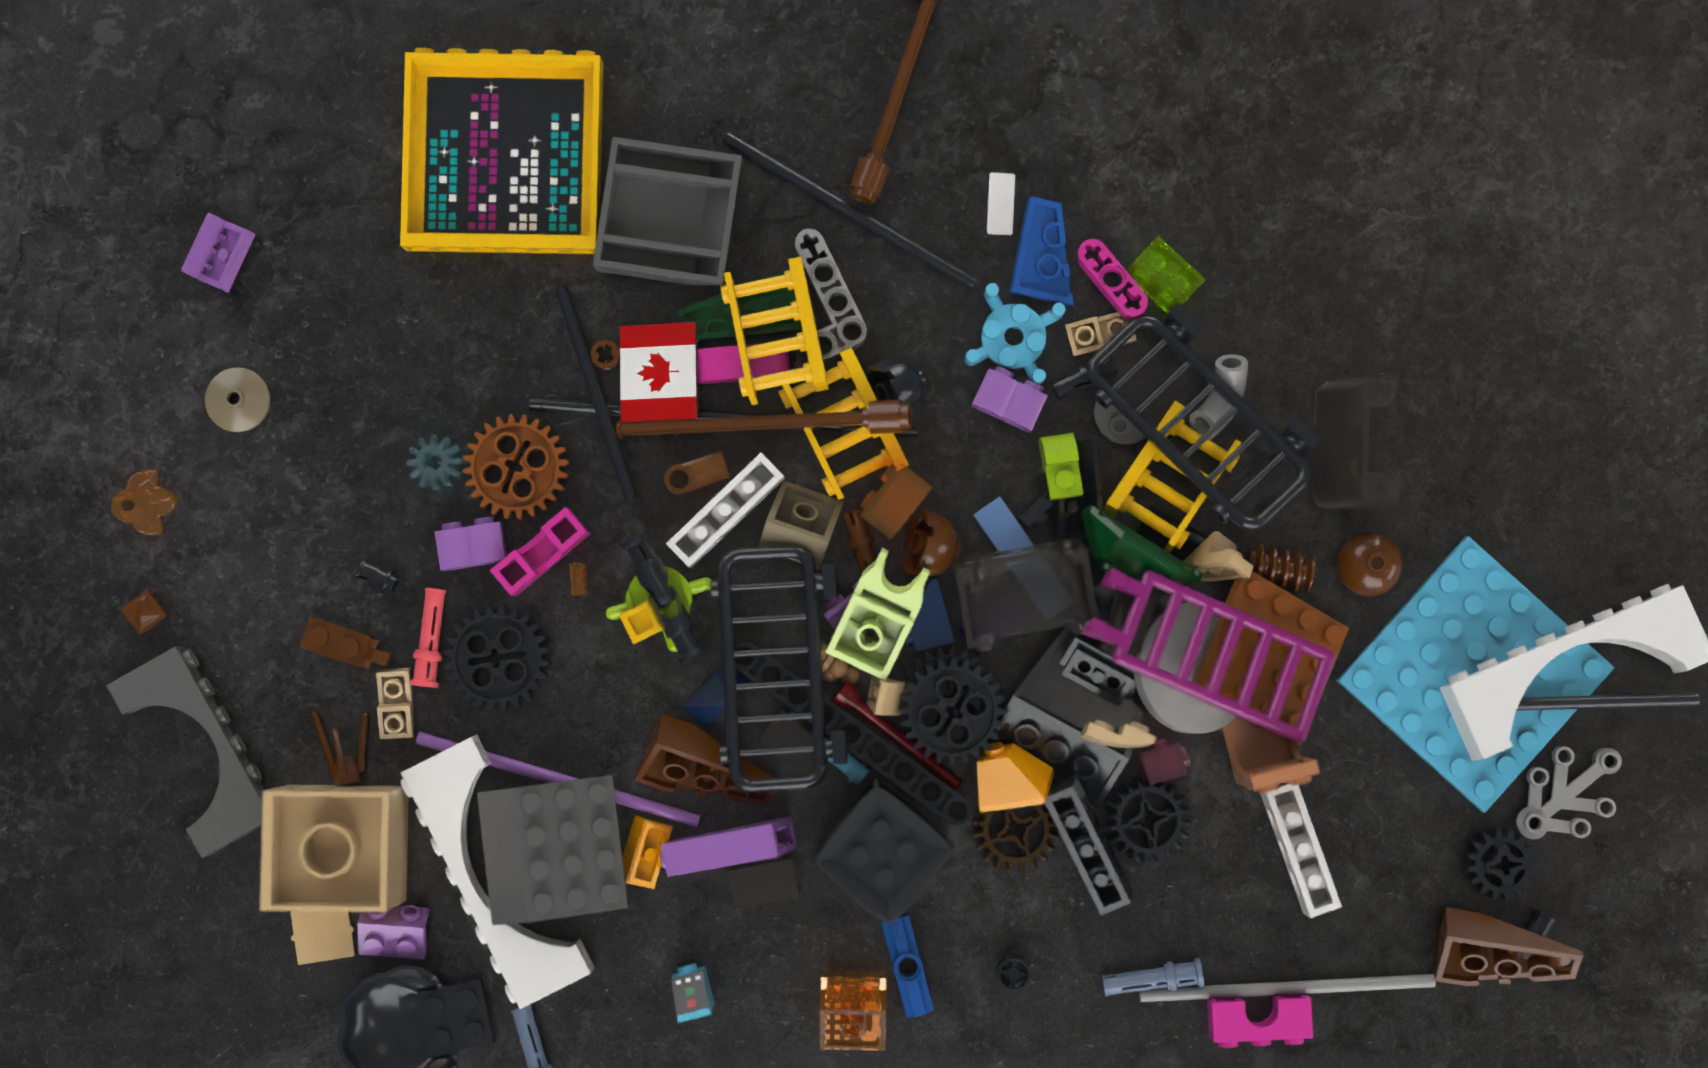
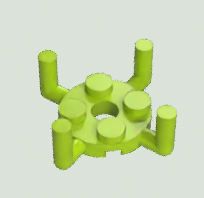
(637, 594)

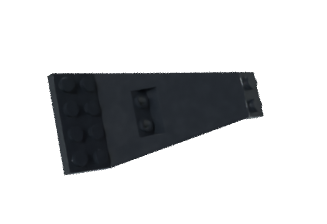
(1063, 696)

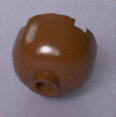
(930, 544)
(1369, 564)

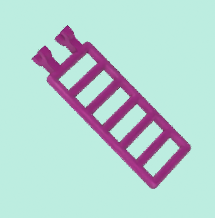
(1122, 640)

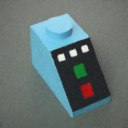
(692, 992)

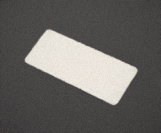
(1001, 203)

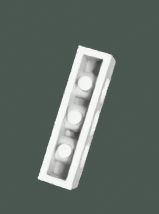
(725, 510)
(1301, 850)

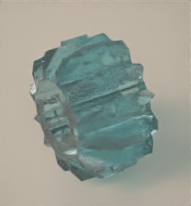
(429, 473)

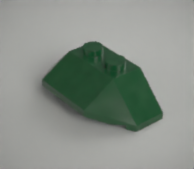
(1129, 552)

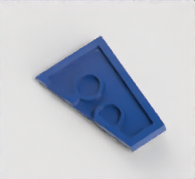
(1041, 255)

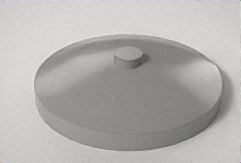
(1166, 704)

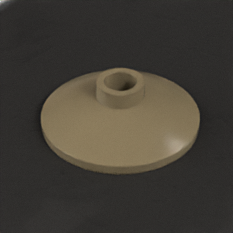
(252, 405)

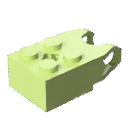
(880, 607)

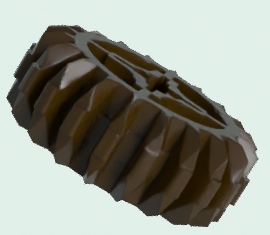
(1027, 853)

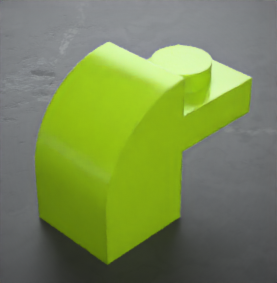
(1061, 466)

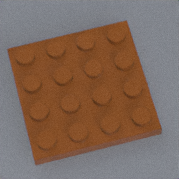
(1280, 608)

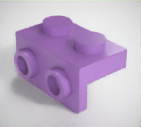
(218, 252)
(394, 932)

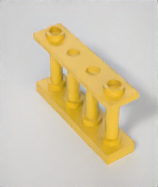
(805, 341)
(891, 454)
(1140, 476)

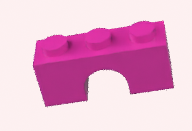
(541, 553)
(1288, 1021)

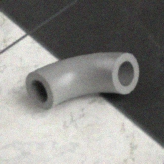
(1234, 372)

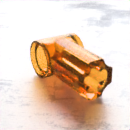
(700, 472)

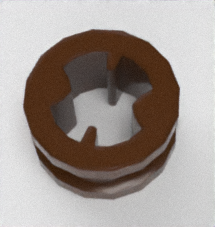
(596, 357)

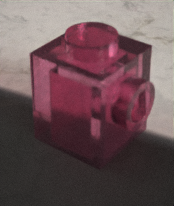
(1163, 761)

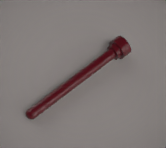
(848, 697)

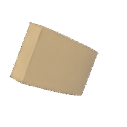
(1093, 333)
(395, 703)
(1128, 735)

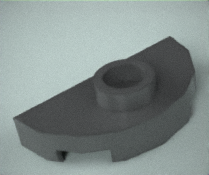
(1115, 426)

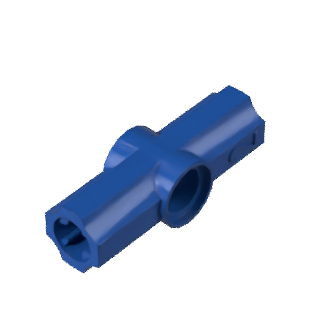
(911, 985)

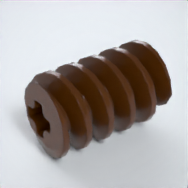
(1282, 567)

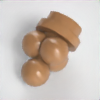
(834, 668)

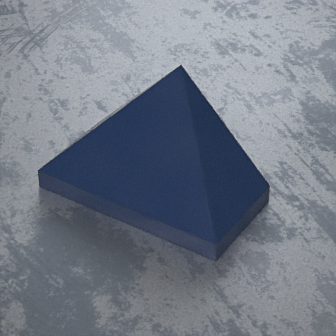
(709, 698)

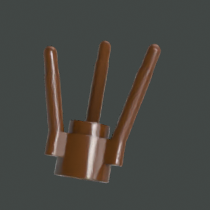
(343, 768)

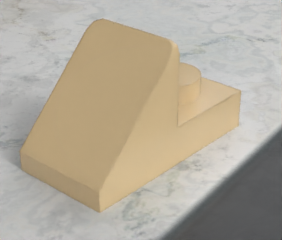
(1218, 559)
(884, 696)

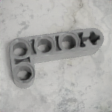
(826, 291)

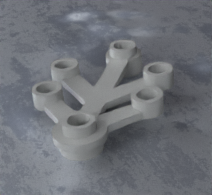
(1564, 795)

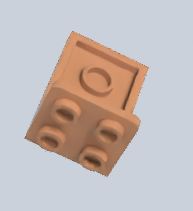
(1264, 759)

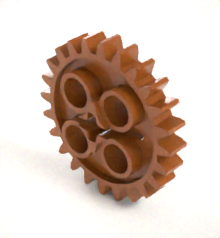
(489, 454)

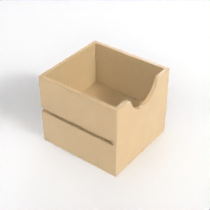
(334, 848)

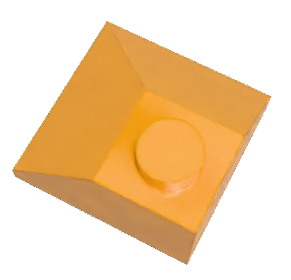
(1011, 778)

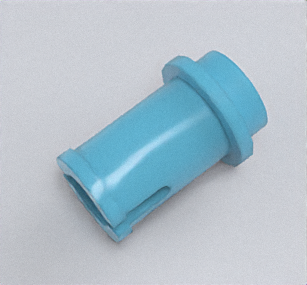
(854, 769)

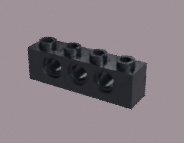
(1088, 845)

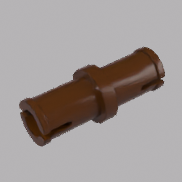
(860, 539)

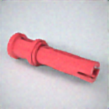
(428, 655)

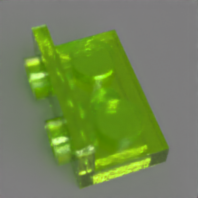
(1164, 275)

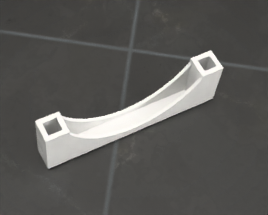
(1489, 698)
(528, 961)

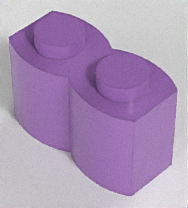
(1009, 399)
(470, 545)

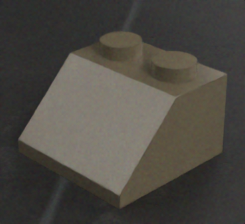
(802, 520)

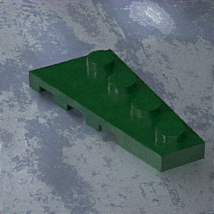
(716, 320)

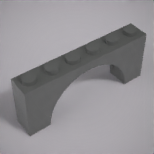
(176, 683)

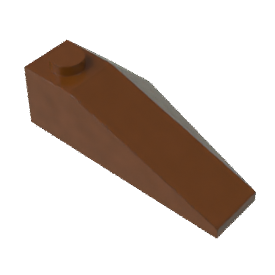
(690, 759)
(1485, 948)

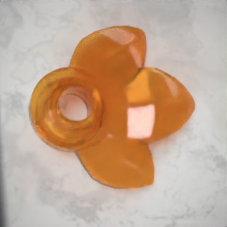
(148, 500)

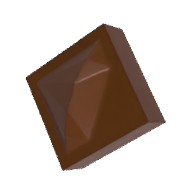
(145, 612)

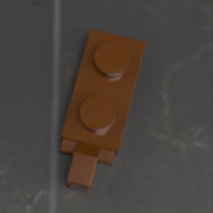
(343, 644)

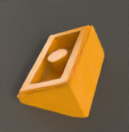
(643, 850)

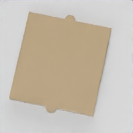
(322, 935)

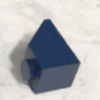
(931, 624)

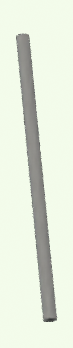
(1289, 988)

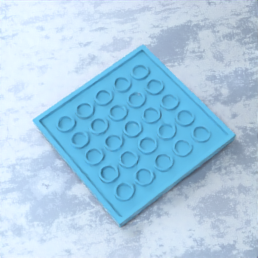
(1451, 625)

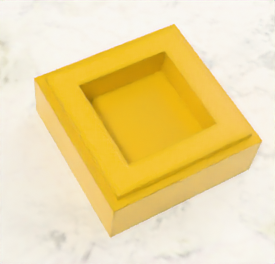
(640, 622)

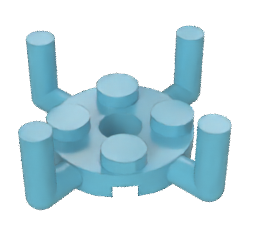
(1027, 322)

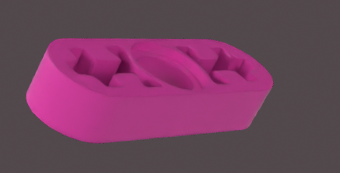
(1091, 266)

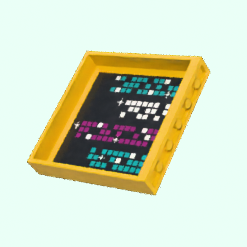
(501, 151)

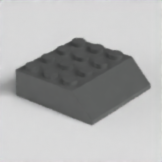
(667, 212)
(552, 850)

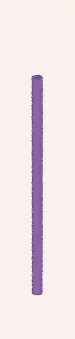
(550, 776)

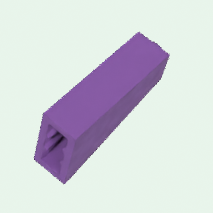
(729, 846)

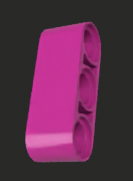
(725, 364)

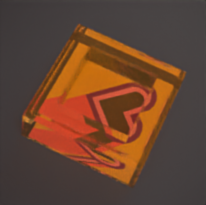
(578, 579)

